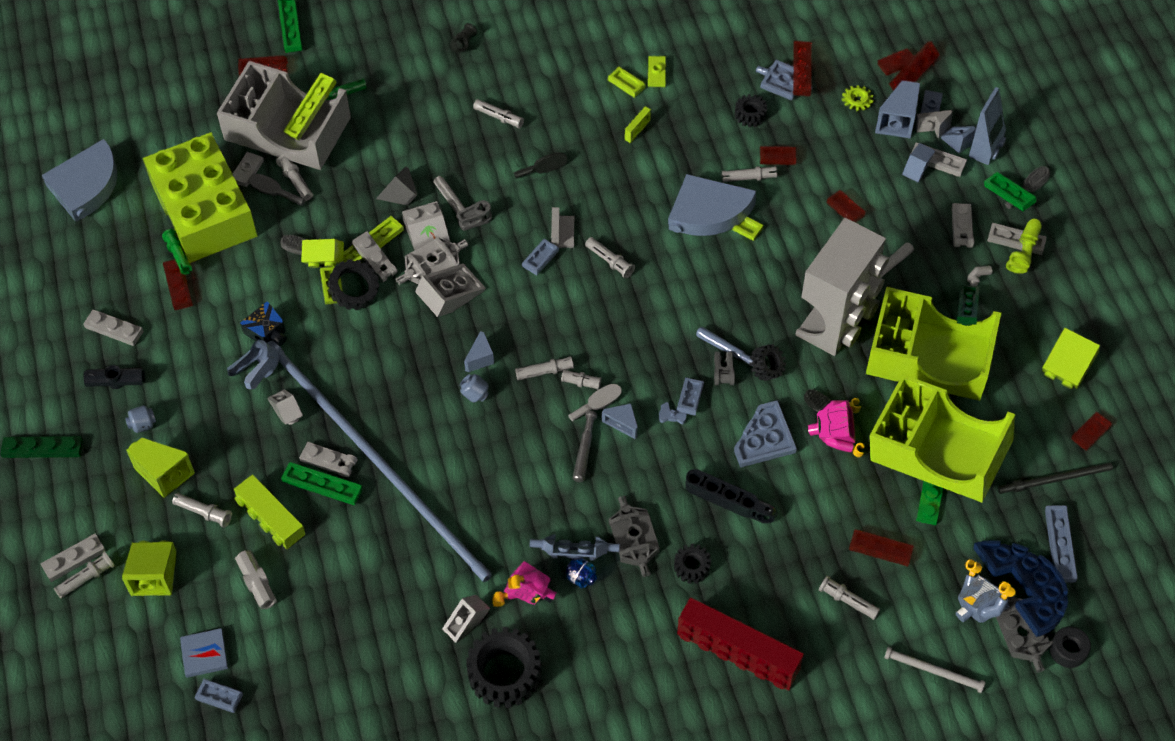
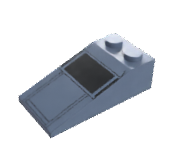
(989, 130)

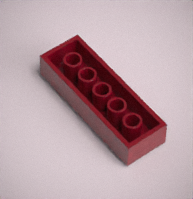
(739, 644)

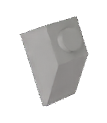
(285, 407)
(465, 617)

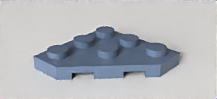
(765, 436)

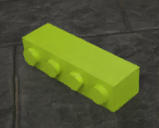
(269, 512)

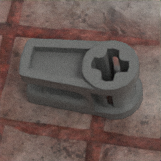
(474, 216)
(723, 374)

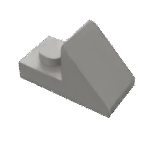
(934, 121)

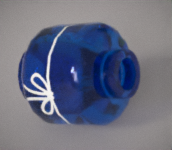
(581, 572)

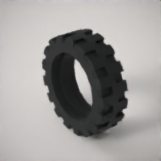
(346, 300)

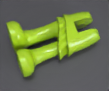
(1021, 261)

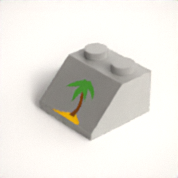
(425, 224)

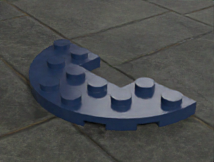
(1036, 576)

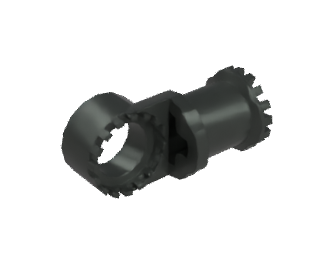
(463, 37)

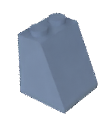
(899, 111)

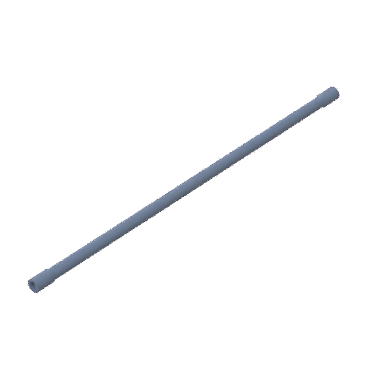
(476, 566)

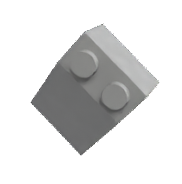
(449, 289)

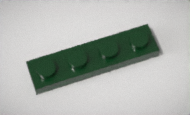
(968, 305)
(41, 447)

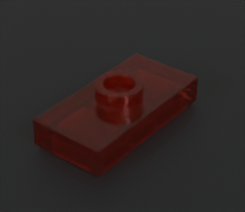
(895, 61)
(777, 155)
(845, 206)
(1091, 431)

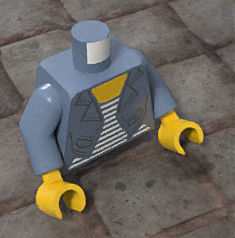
(980, 597)

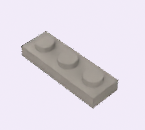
(946, 162)
(1010, 237)
(113, 327)
(73, 557)

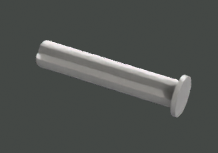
(449, 195)

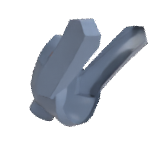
(268, 359)

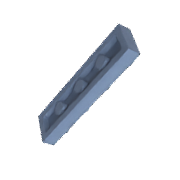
(1061, 542)

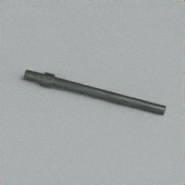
(1019, 485)

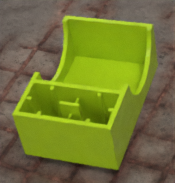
(200, 197)
(930, 346)
(937, 441)

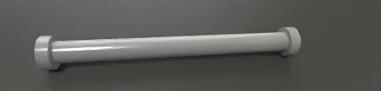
(934, 669)

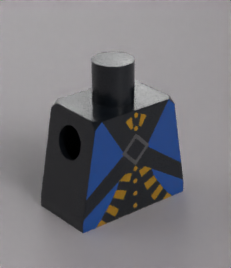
(264, 325)

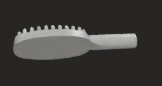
(598, 400)

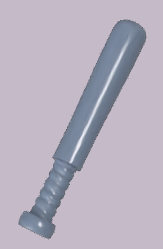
(722, 344)

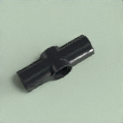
(104, 377)

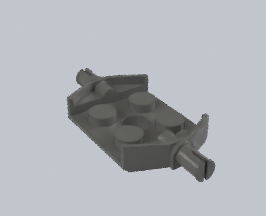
(634, 549)
(1022, 647)

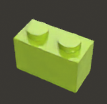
(322, 252)

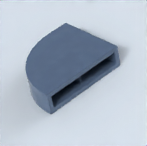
(84, 180)
(709, 207)

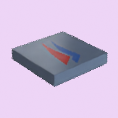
(203, 653)

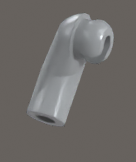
(974, 276)

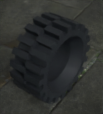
(498, 644)

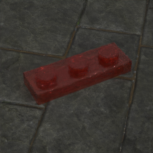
(177, 285)
(881, 547)

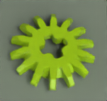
(865, 98)

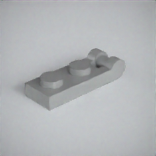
(962, 225)
(374, 256)
(328, 459)

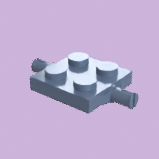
(778, 79)

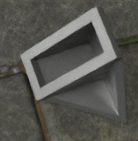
(400, 189)

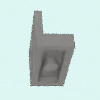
(562, 229)

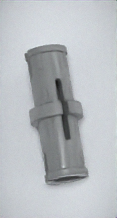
(581, 379)

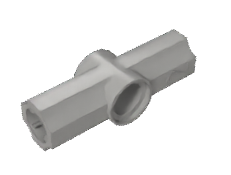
(255, 579)

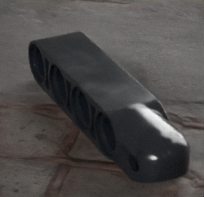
(723, 489)

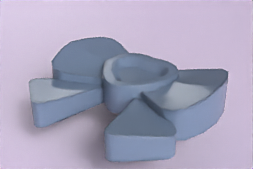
(667, 415)

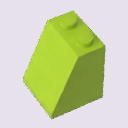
(1070, 359)
(160, 465)
(150, 568)

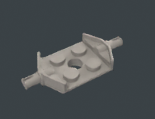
(417, 262)

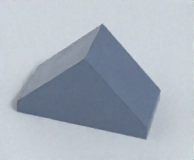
(959, 137)
(918, 162)
(479, 355)
(622, 419)

